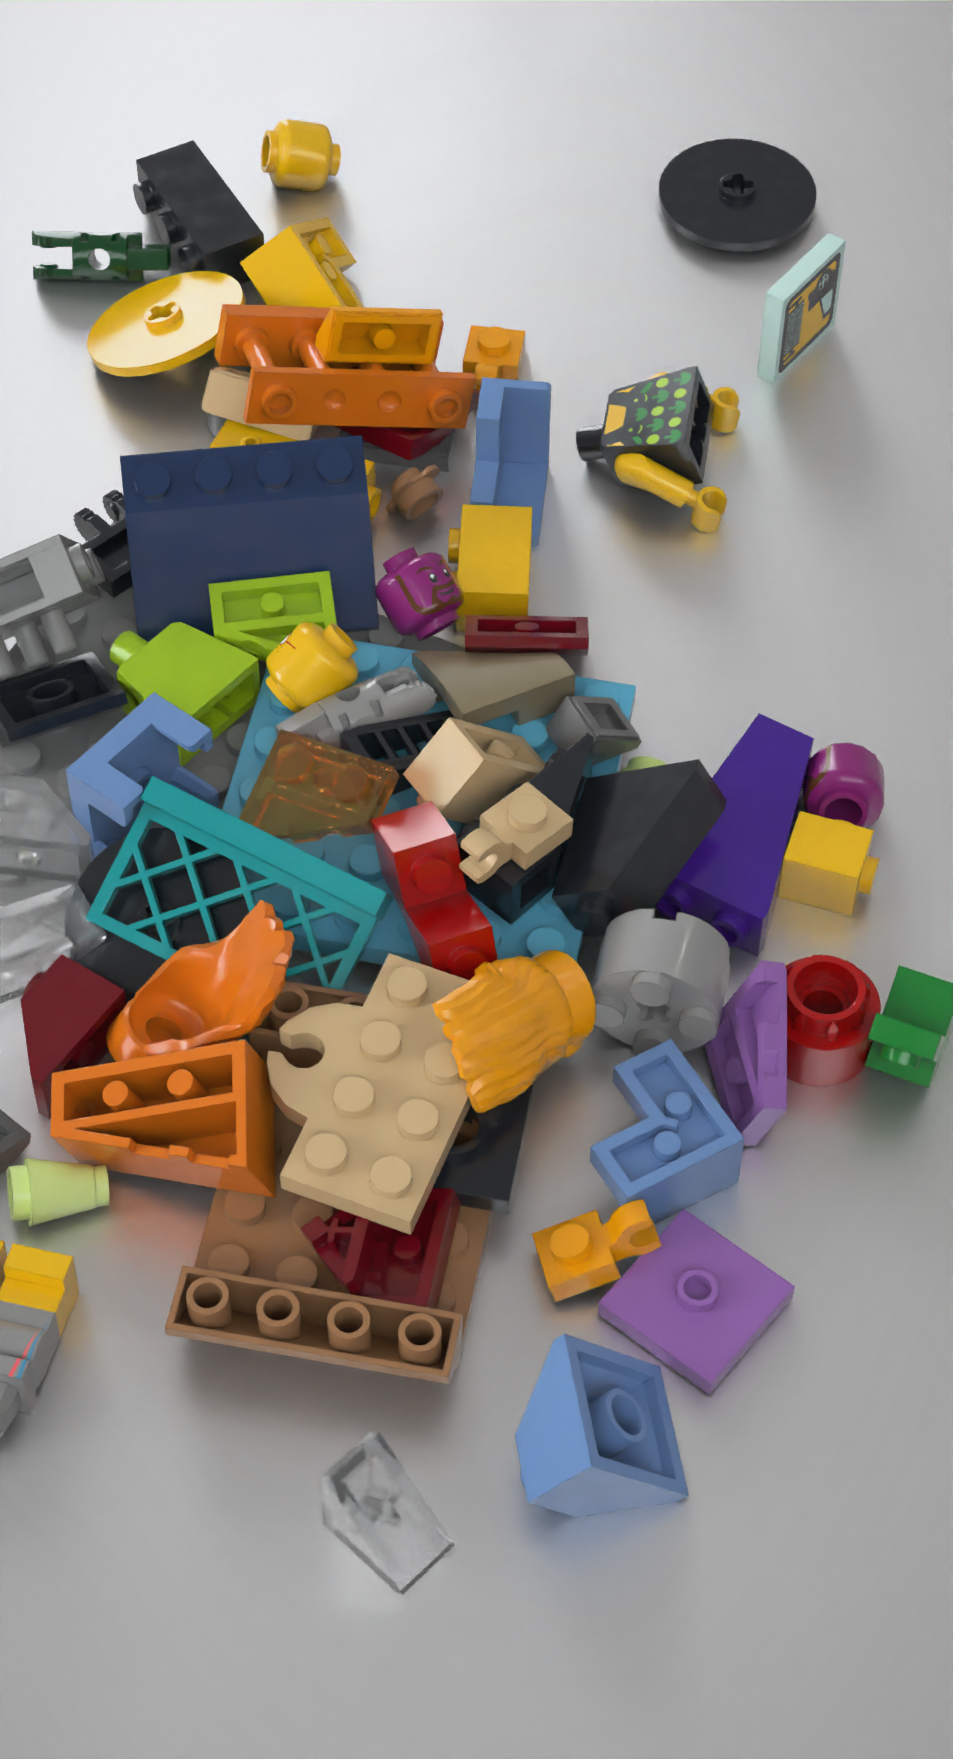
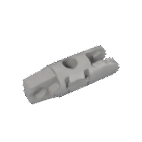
(375, 700)

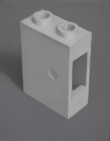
(39, 589)

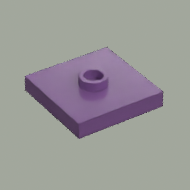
(696, 1301)

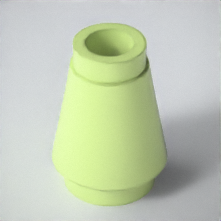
(54, 1189)

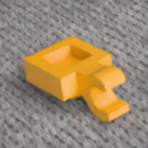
(493, 353)
(585, 1251)

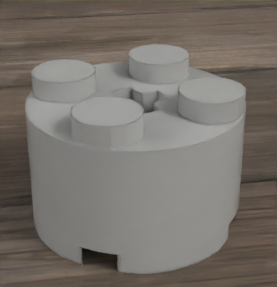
(660, 980)

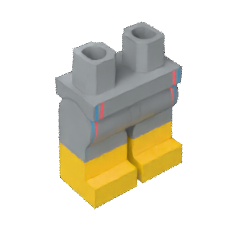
(35, 1306)

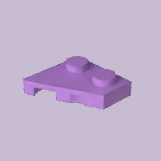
(751, 1052)

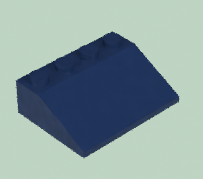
(244, 518)

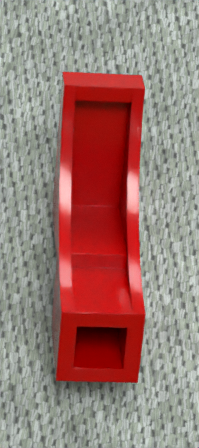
(423, 872)

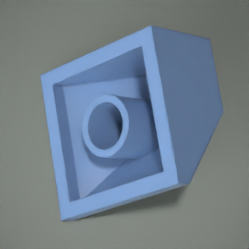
(598, 1434)

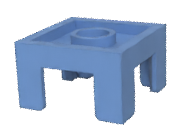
(116, 770)

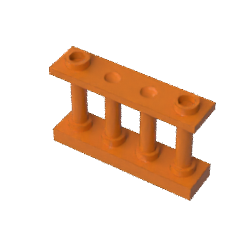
(298, 388)

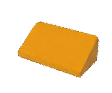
(379, 335)

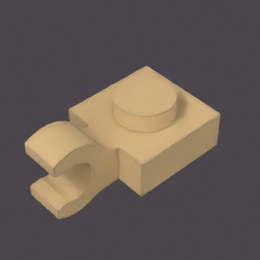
(516, 828)

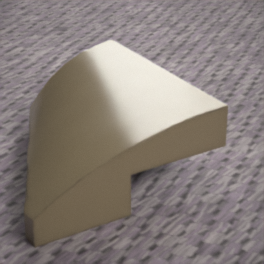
(497, 683)

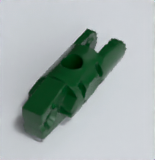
(125, 249)

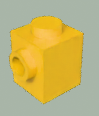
(828, 864)

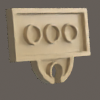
(377, 1102)

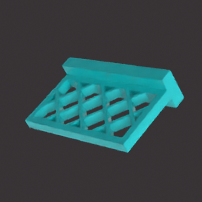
(247, 848)

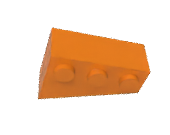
(173, 1117)

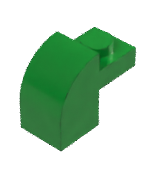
(913, 1027)

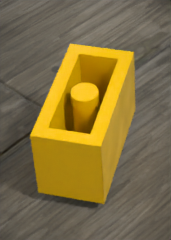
(492, 560)

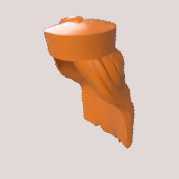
(207, 991)

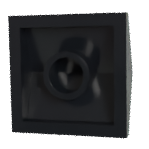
(56, 698)

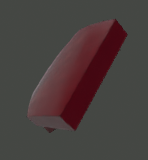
(387, 1262)

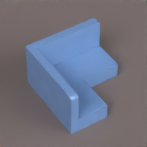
(513, 446)
(679, 1147)

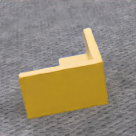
(303, 267)

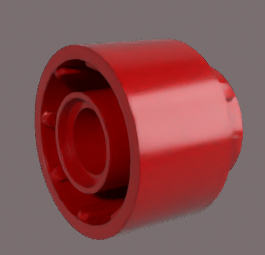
(828, 1020)

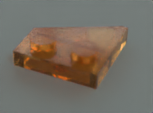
(317, 791)

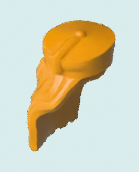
(516, 1023)

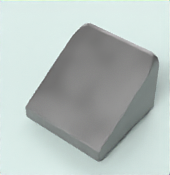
(600, 719)

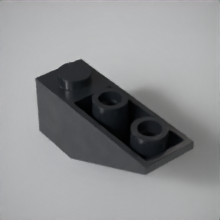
(511, 888)

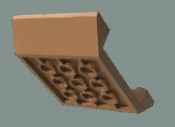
(272, 1293)

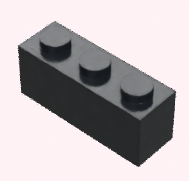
(196, 211)

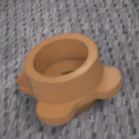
(415, 492)

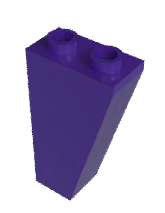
(739, 863)

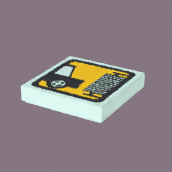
(800, 308)

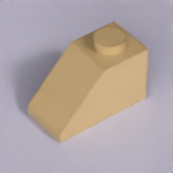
(470, 769)

